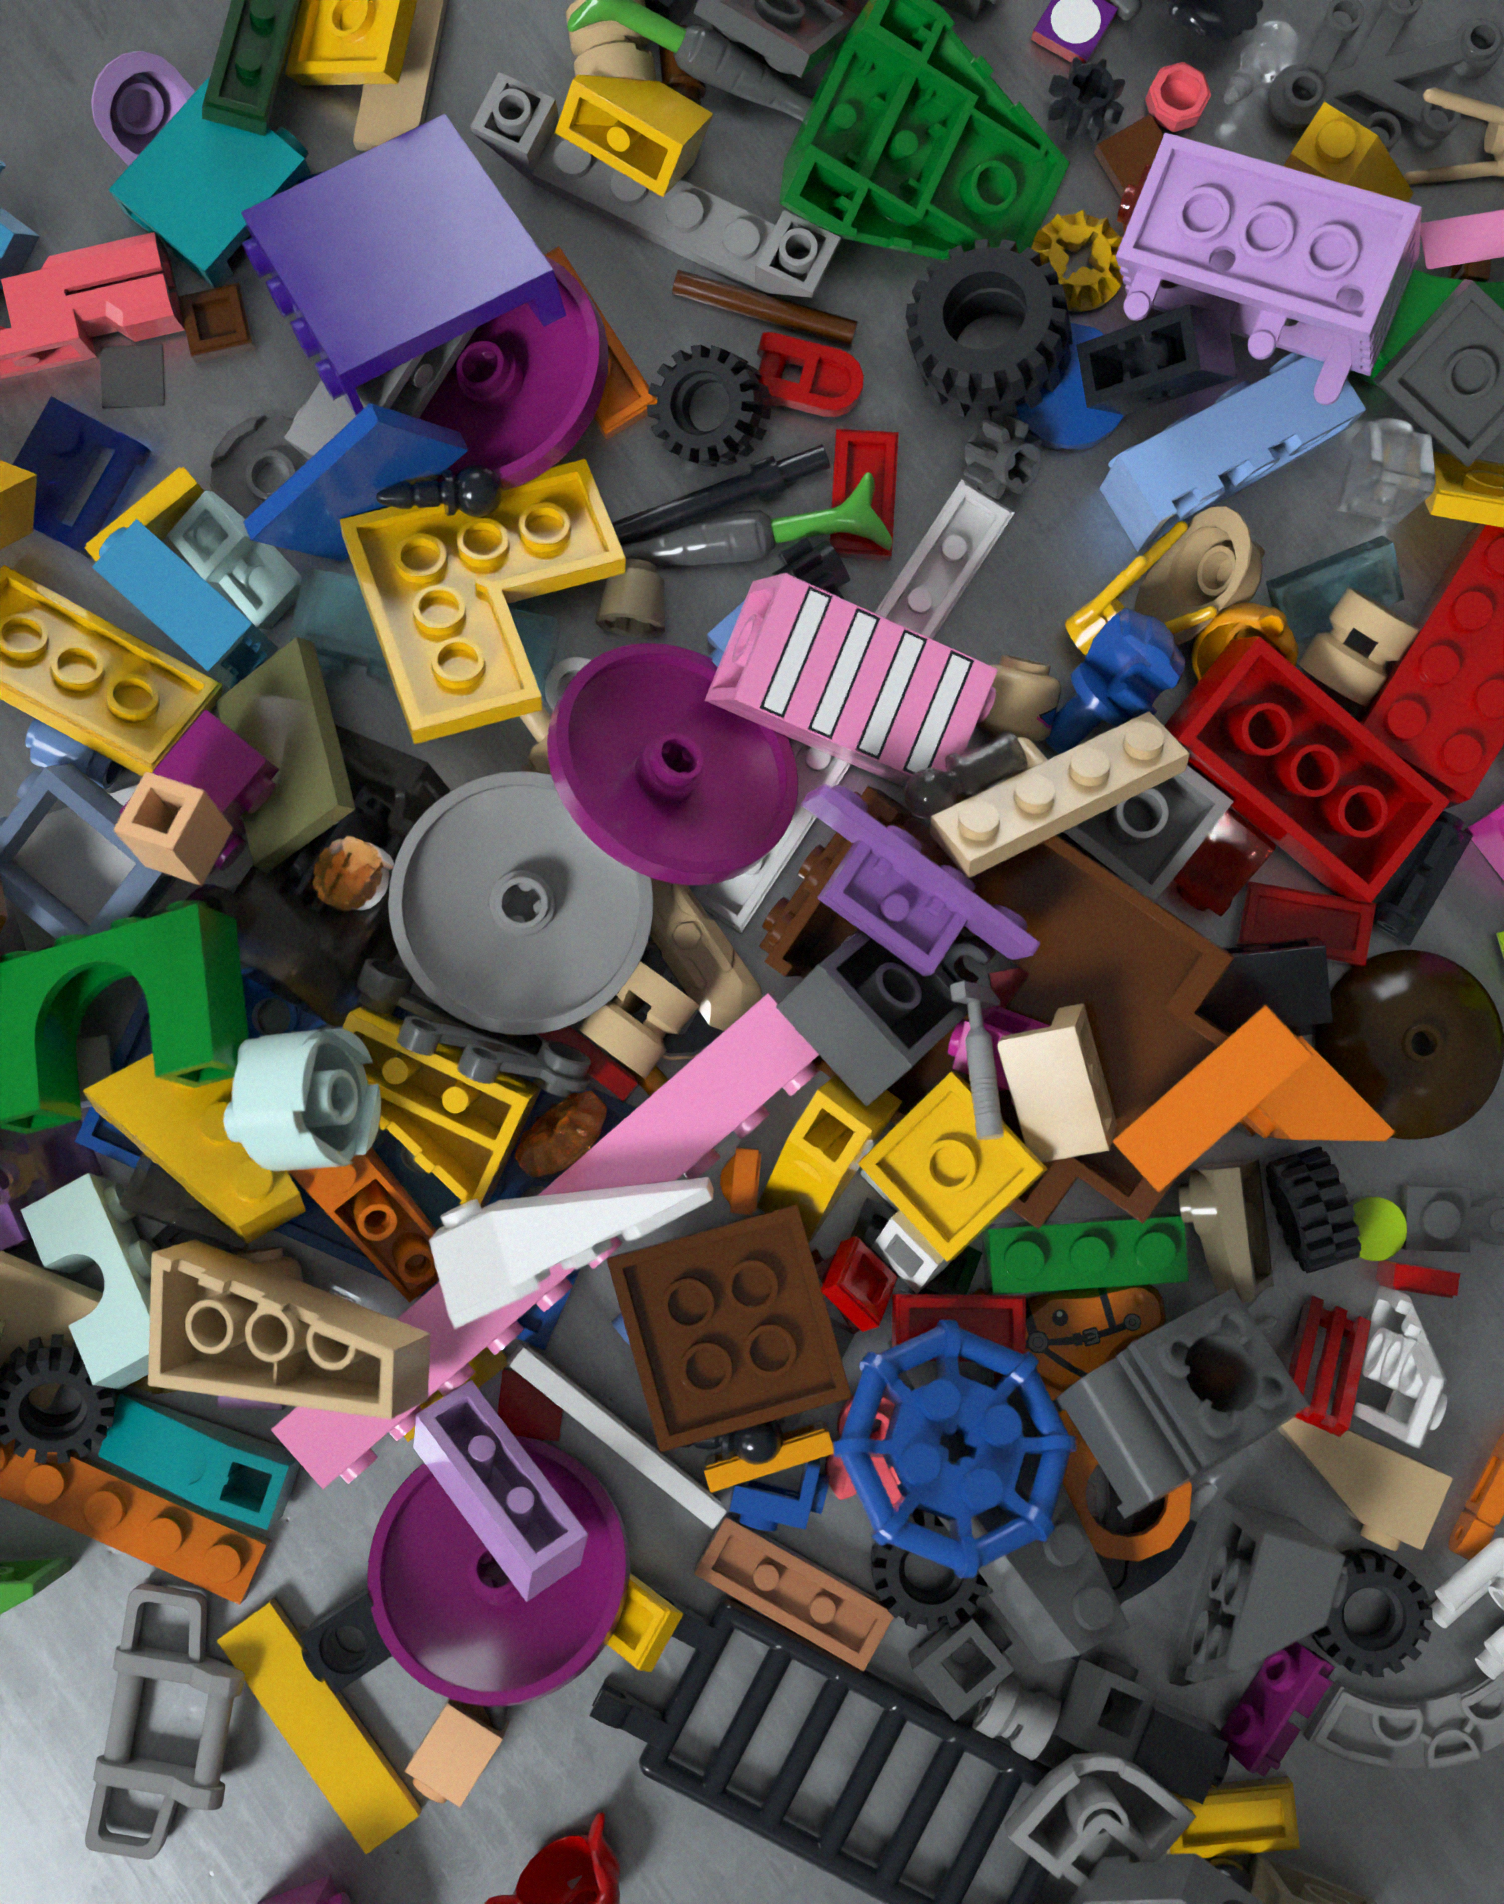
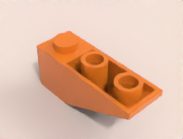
(378, 1218)

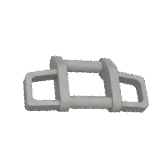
(179, 1783)

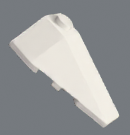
(507, 1247)
(1400, 1373)

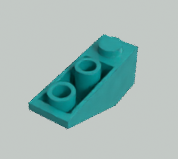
(201, 1461)

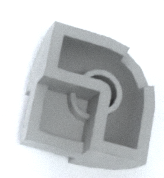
(1096, 1810)

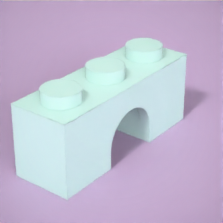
(87, 1227)

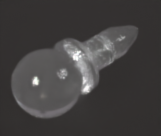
(1268, 52)

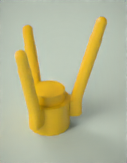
(1092, 617)

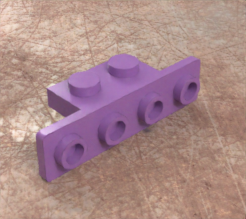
(903, 895)

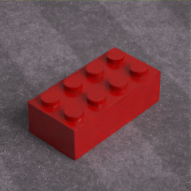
(1448, 689)
(1304, 769)

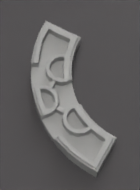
(1411, 1732)

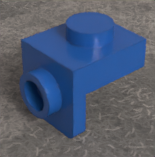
(767, 1504)

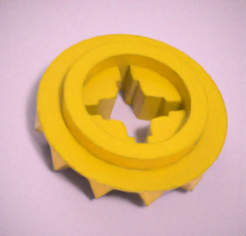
(1086, 287)

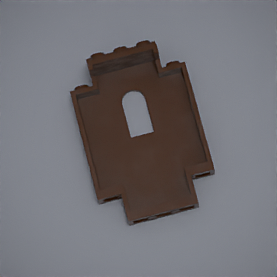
(1098, 946)

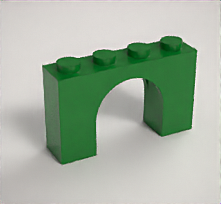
(192, 993)

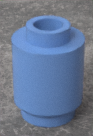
(54, 748)

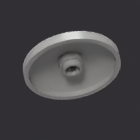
(515, 908)

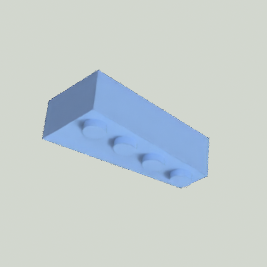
(1224, 448)

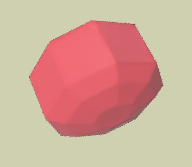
(1178, 96)

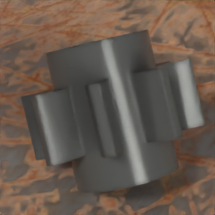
(1002, 457)

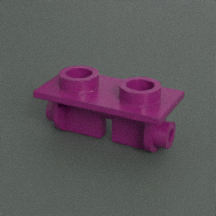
(1260, 1723)

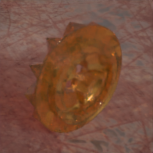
(561, 1134)

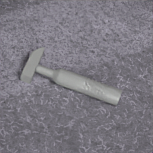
(981, 1059)

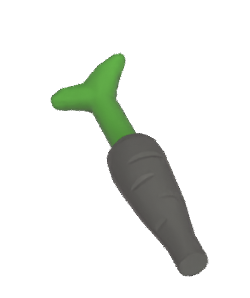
(701, 54)
(754, 534)

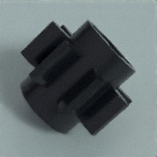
(1091, 81)
(815, 565)

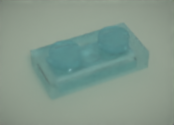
(1315, 589)

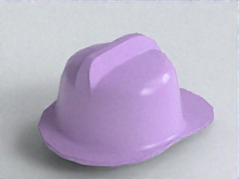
(136, 100)

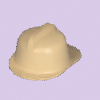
(1205, 567)

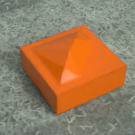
(741, 1180)

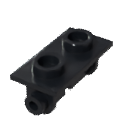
(366, 823)
(1420, 879)

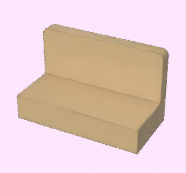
(1059, 1087)

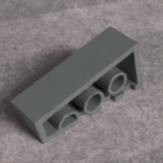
(1051, 1588)

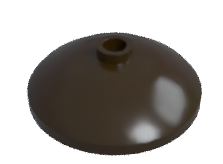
(1372, 1034)

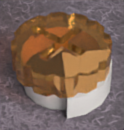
(352, 874)

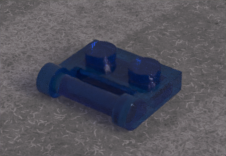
(62, 455)

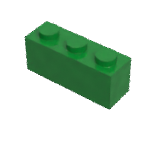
(1084, 1253)

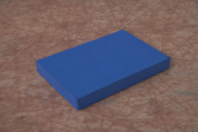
(346, 475)

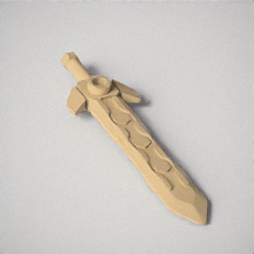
(681, 929)

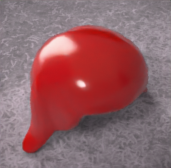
(566, 1858)

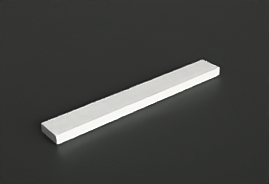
(917, 600)

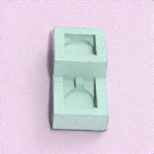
(222, 552)

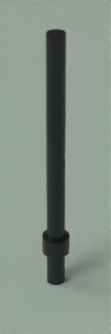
(764, 479)

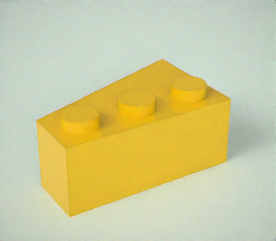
(442, 1117)
(187, 1137)

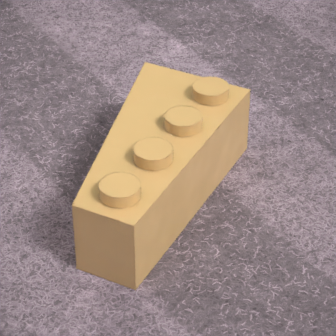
(273, 1339)

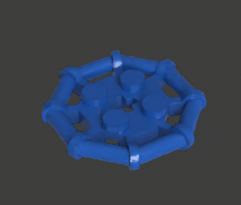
(989, 1430)

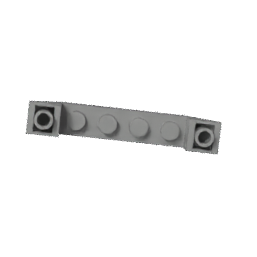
(687, 220)

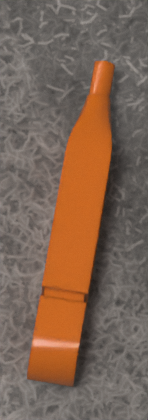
(1483, 1508)

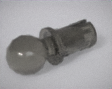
(935, 790)

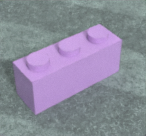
(499, 1490)

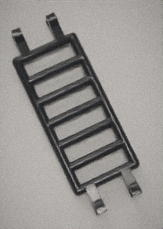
(662, 1730)

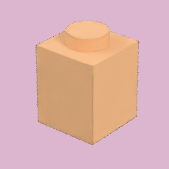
(173, 828)
(454, 1752)

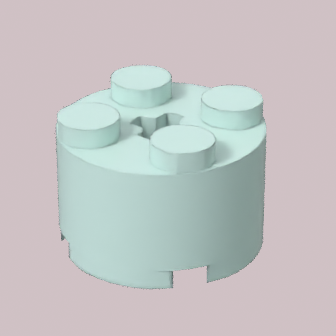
(303, 1100)

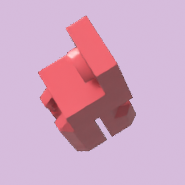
(87, 296)

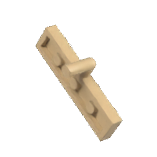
(1057, 793)

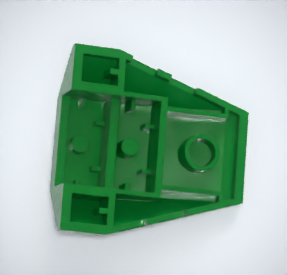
(918, 142)

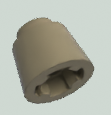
(633, 602)

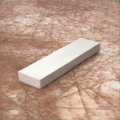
(617, 1434)

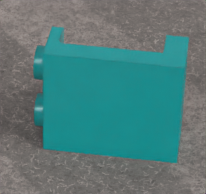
(200, 180)

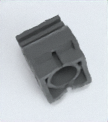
(1181, 1401)

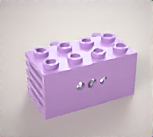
(1270, 250)

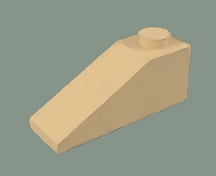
(1373, 1483)

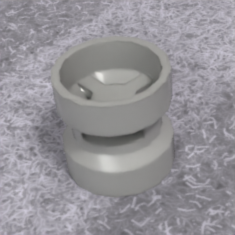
(1018, 1716)

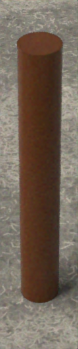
(764, 307)

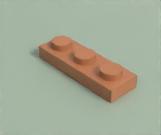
(794, 1591)

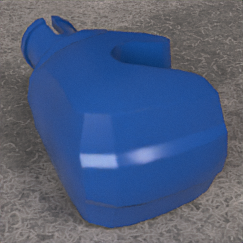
(1119, 678)

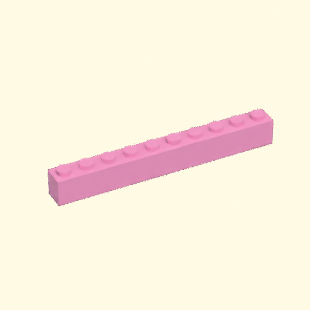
(654, 1144)

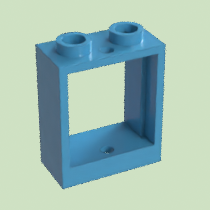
(182, 604)

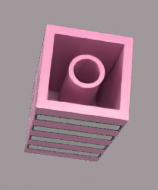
(849, 681)

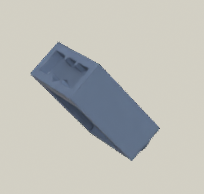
(38, 792)

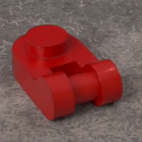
(829, 378)

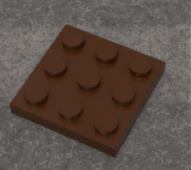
(728, 1328)

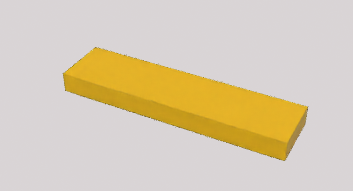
(320, 1728)

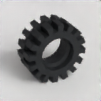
(674, 401)
(1313, 1209)
(51, 1431)
(920, 1605)
(1403, 1627)

